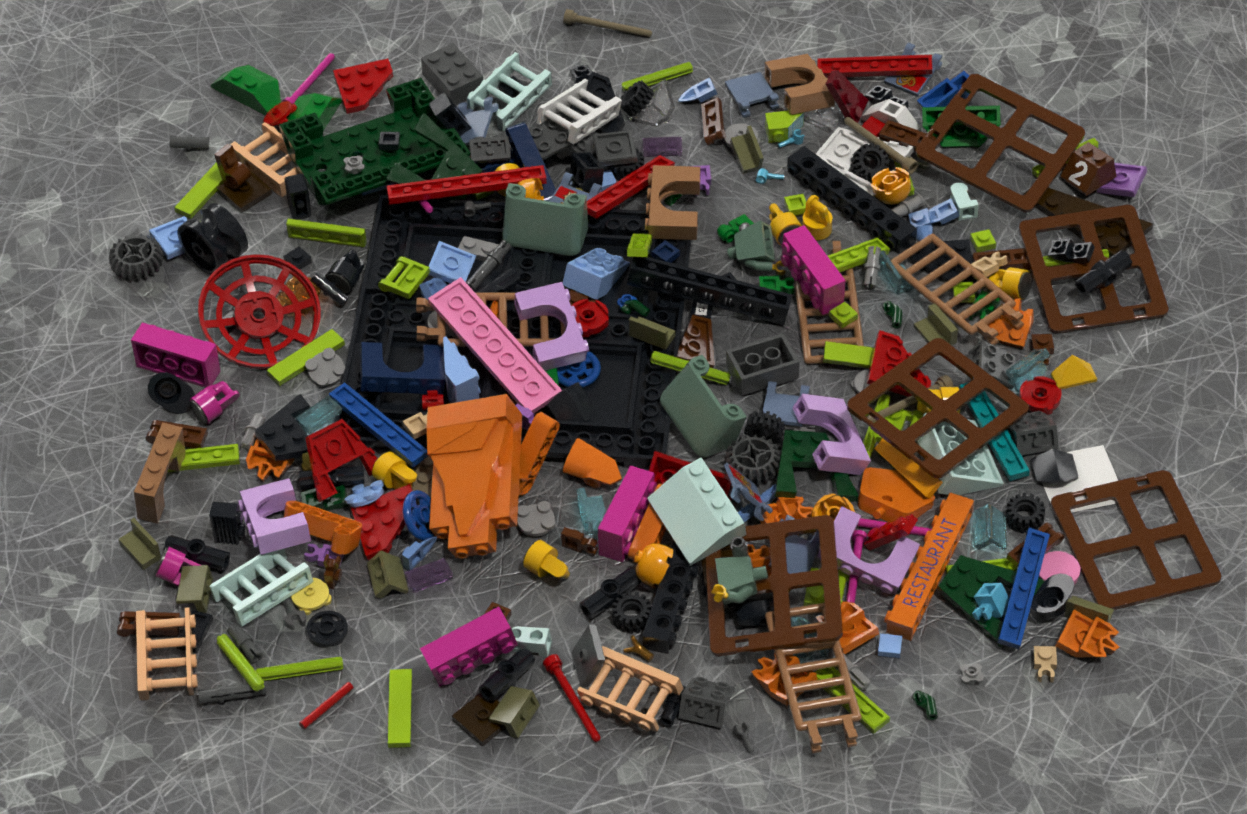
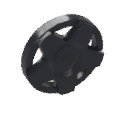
(327, 630)

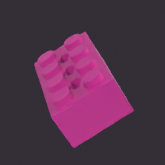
(812, 269)
(177, 354)
(625, 513)
(469, 647)

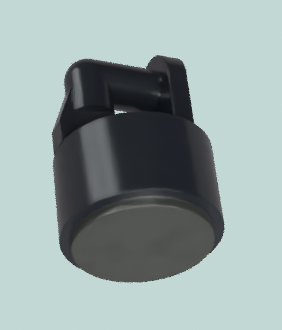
(346, 271)

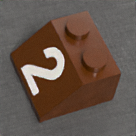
(1088, 169)

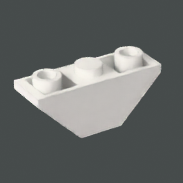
(891, 111)

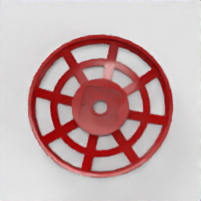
(262, 302)

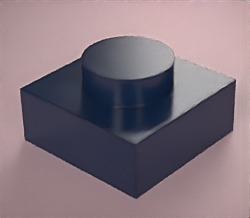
(665, 252)

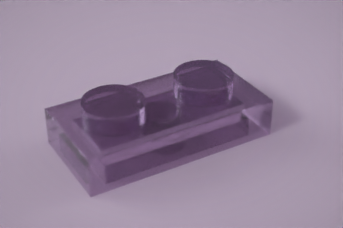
(662, 146)
(428, 575)

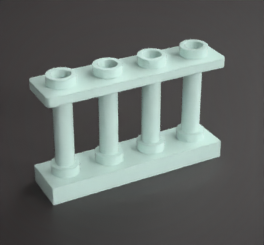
(518, 104)
(267, 597)

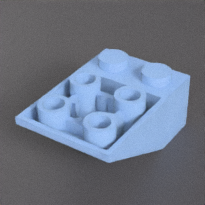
(594, 273)
(460, 377)

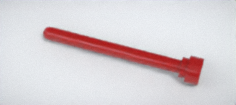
(554, 666)

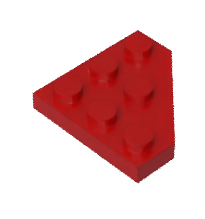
(362, 83)
(886, 355)
(381, 521)

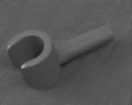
(470, 208)
(744, 735)

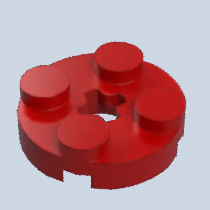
(597, 322)
(1051, 394)

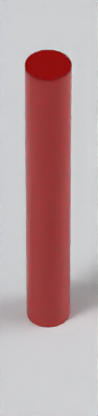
(326, 705)

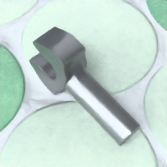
(293, 614)

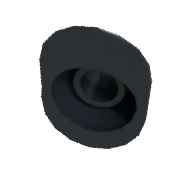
(170, 392)
(1053, 595)

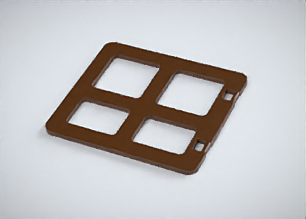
(1002, 139)
(1113, 312)
(940, 409)
(1140, 538)
(780, 584)

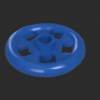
(592, 373)
(420, 514)

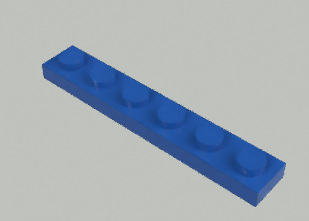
(379, 425)
(1023, 588)

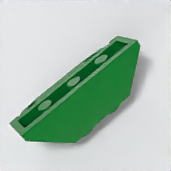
(250, 88)
(321, 104)
(959, 134)

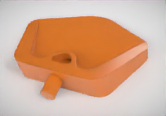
(890, 495)

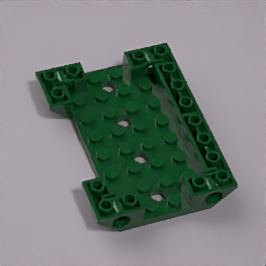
(314, 151)

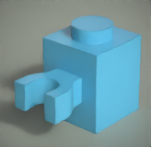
(991, 601)

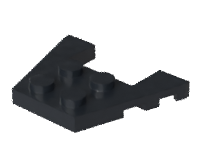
(282, 433)

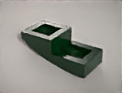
(334, 502)

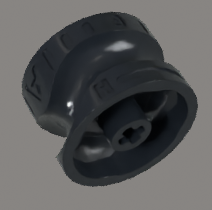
(213, 238)

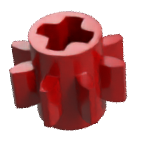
(432, 399)

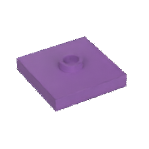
(1127, 180)

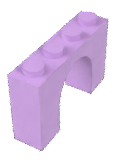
(553, 301)
(832, 414)
(272, 534)
(886, 574)

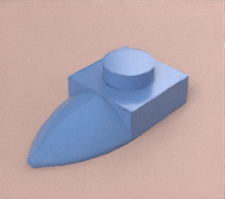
(701, 91)
(943, 212)
(922, 221)
(431, 287)
(416, 552)

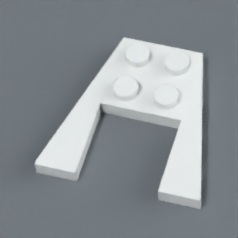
(841, 147)

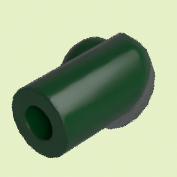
(635, 305)
(893, 312)
(926, 702)

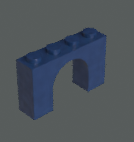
(378, 377)

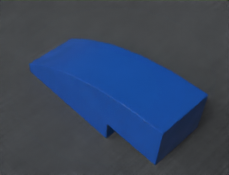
(944, 92)

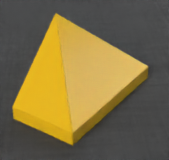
(1073, 373)

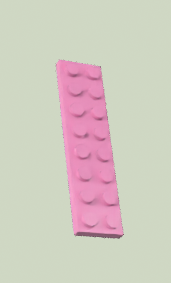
(494, 345)

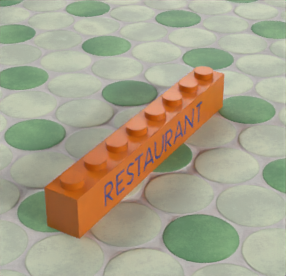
(929, 567)

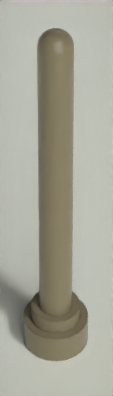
(571, 17)
(908, 164)
(943, 381)

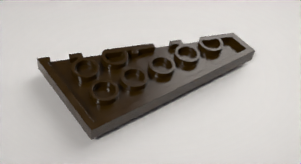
(1111, 234)

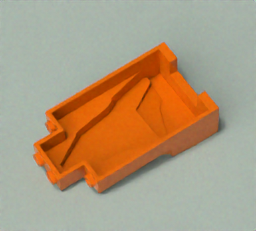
(474, 472)

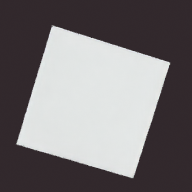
(1092, 469)

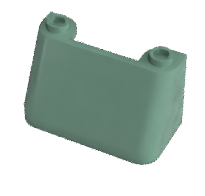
(545, 224)
(697, 412)

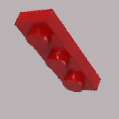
(890, 532)

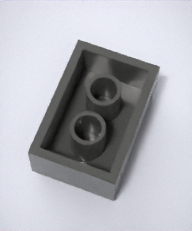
(451, 73)
(762, 362)

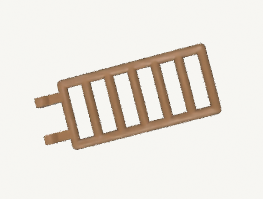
(982, 325)
(805, 328)
(425, 333)
(844, 679)

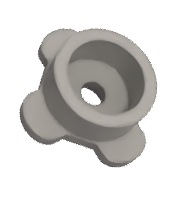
(354, 164)
(971, 679)

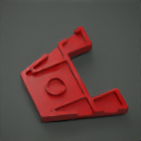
(333, 448)

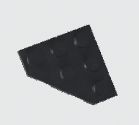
(601, 87)
(962, 247)

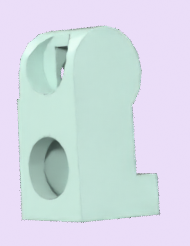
(966, 208)
(534, 639)

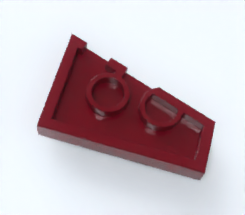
(846, 96)

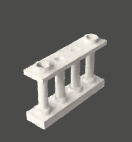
(584, 124)

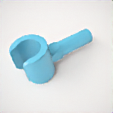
(796, 139)
(763, 175)

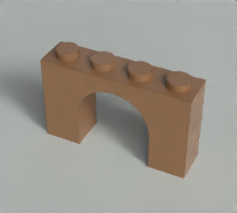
(801, 70)
(666, 182)
(165, 454)

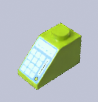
(781, 125)

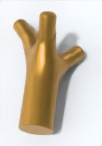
(639, 649)

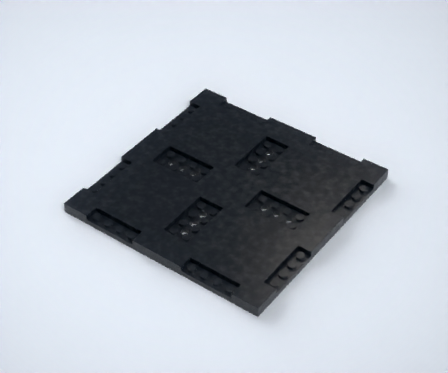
(626, 396)

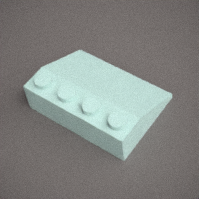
(970, 476)
(697, 512)

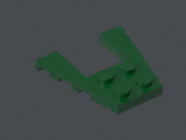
(452, 164)
(797, 452)
(964, 582)

